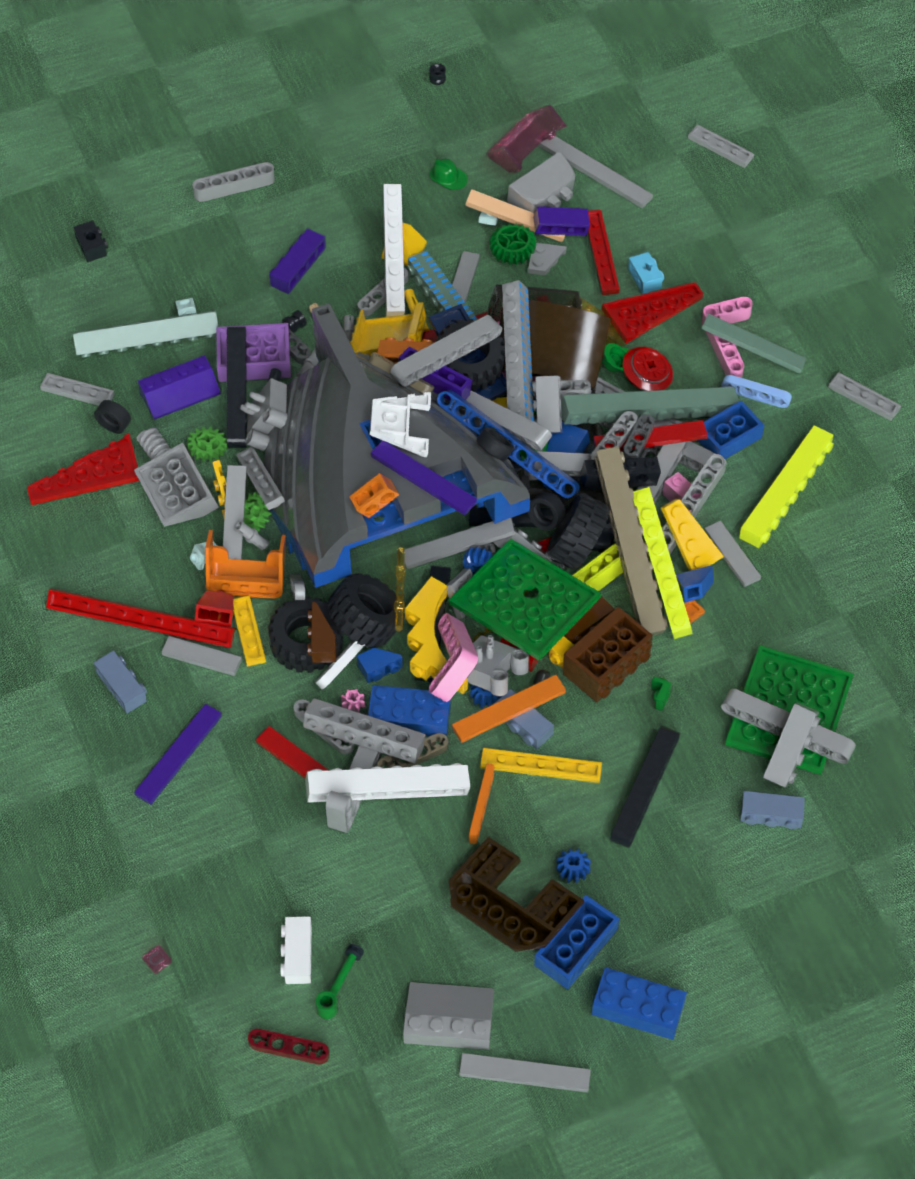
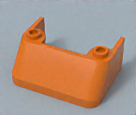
(245, 577)

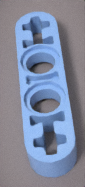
(775, 396)

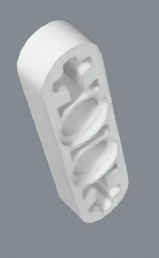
(336, 667)

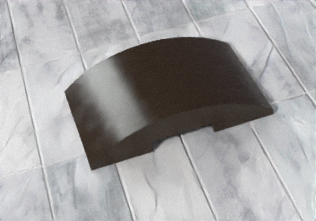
(565, 341)

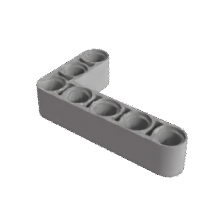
(340, 807)

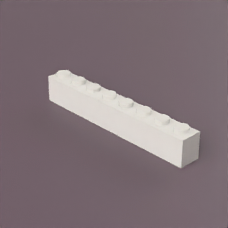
(393, 250)
(389, 782)

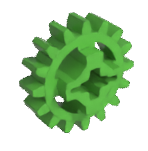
(206, 444)
(255, 512)

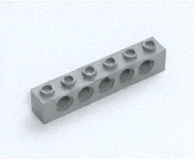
(364, 730)

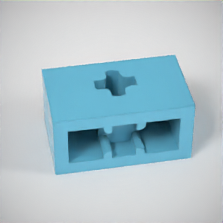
(645, 272)

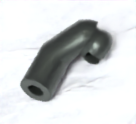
(540, 676)

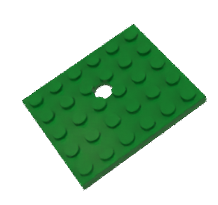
(498, 601)
(782, 682)

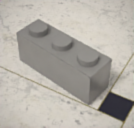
(548, 402)

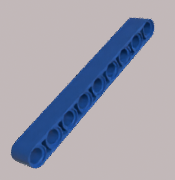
(532, 455)

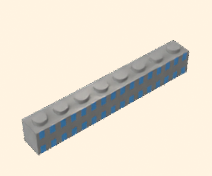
(518, 349)

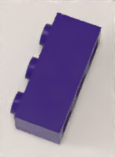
(561, 221)

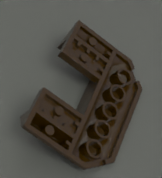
(519, 928)

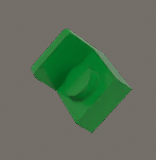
(662, 693)

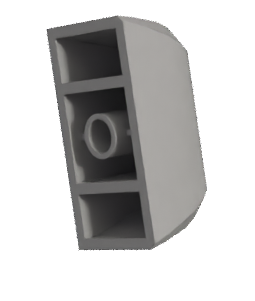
(543, 185)

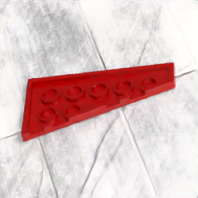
(643, 312)
(91, 473)

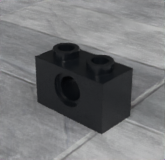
(90, 241)

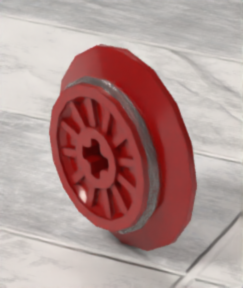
(637, 370)

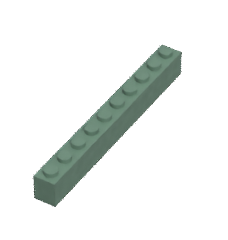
(658, 404)

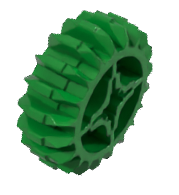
(512, 244)

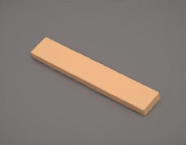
(504, 211)

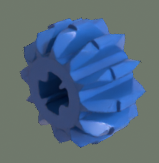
(476, 558)
(482, 696)
(573, 865)

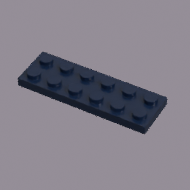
(442, 320)

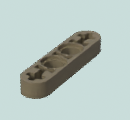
(386, 365)
(437, 750)

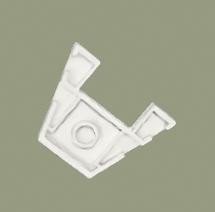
(391, 421)

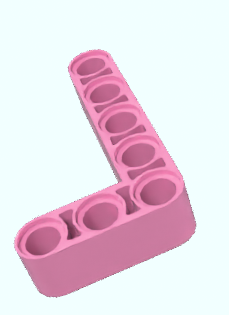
(731, 312)
(461, 661)

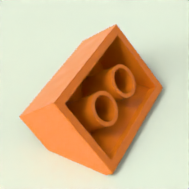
(392, 349)

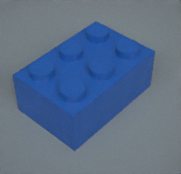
(732, 430)

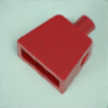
(215, 608)

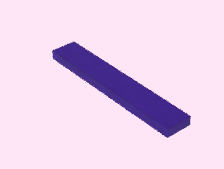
(424, 477)
(178, 754)

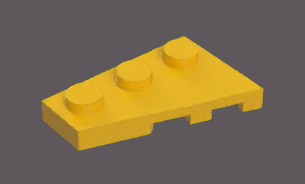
(220, 484)

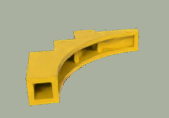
(422, 614)

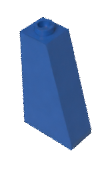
(569, 441)

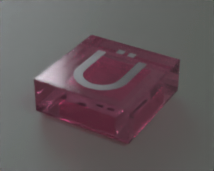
(157, 959)

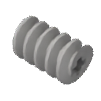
(152, 442)

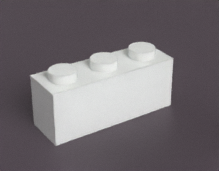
(296, 950)

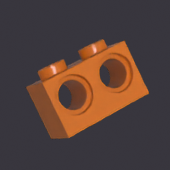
(374, 495)

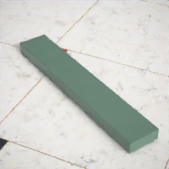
(753, 343)

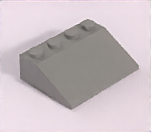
(176, 487)
(448, 1016)

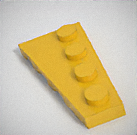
(691, 539)

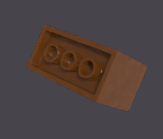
(607, 654)

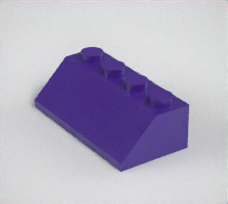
(178, 387)

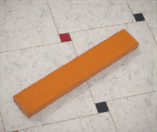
(508, 708)

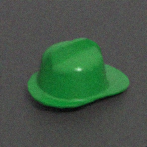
(448, 175)
(614, 357)

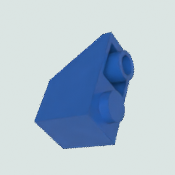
(695, 583)
(378, 663)

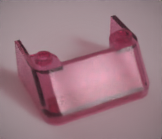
(525, 137)

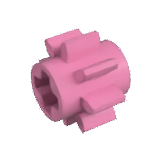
(353, 700)

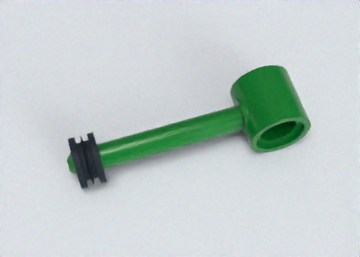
(354, 953)

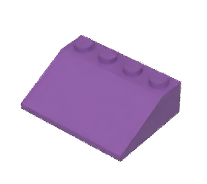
(265, 349)

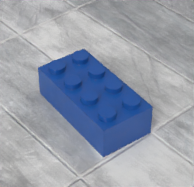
(410, 709)
(577, 943)
(639, 1003)

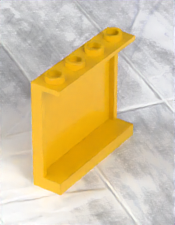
(370, 331)

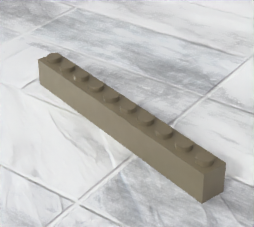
(629, 540)

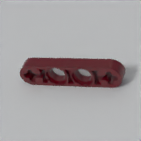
(287, 1049)

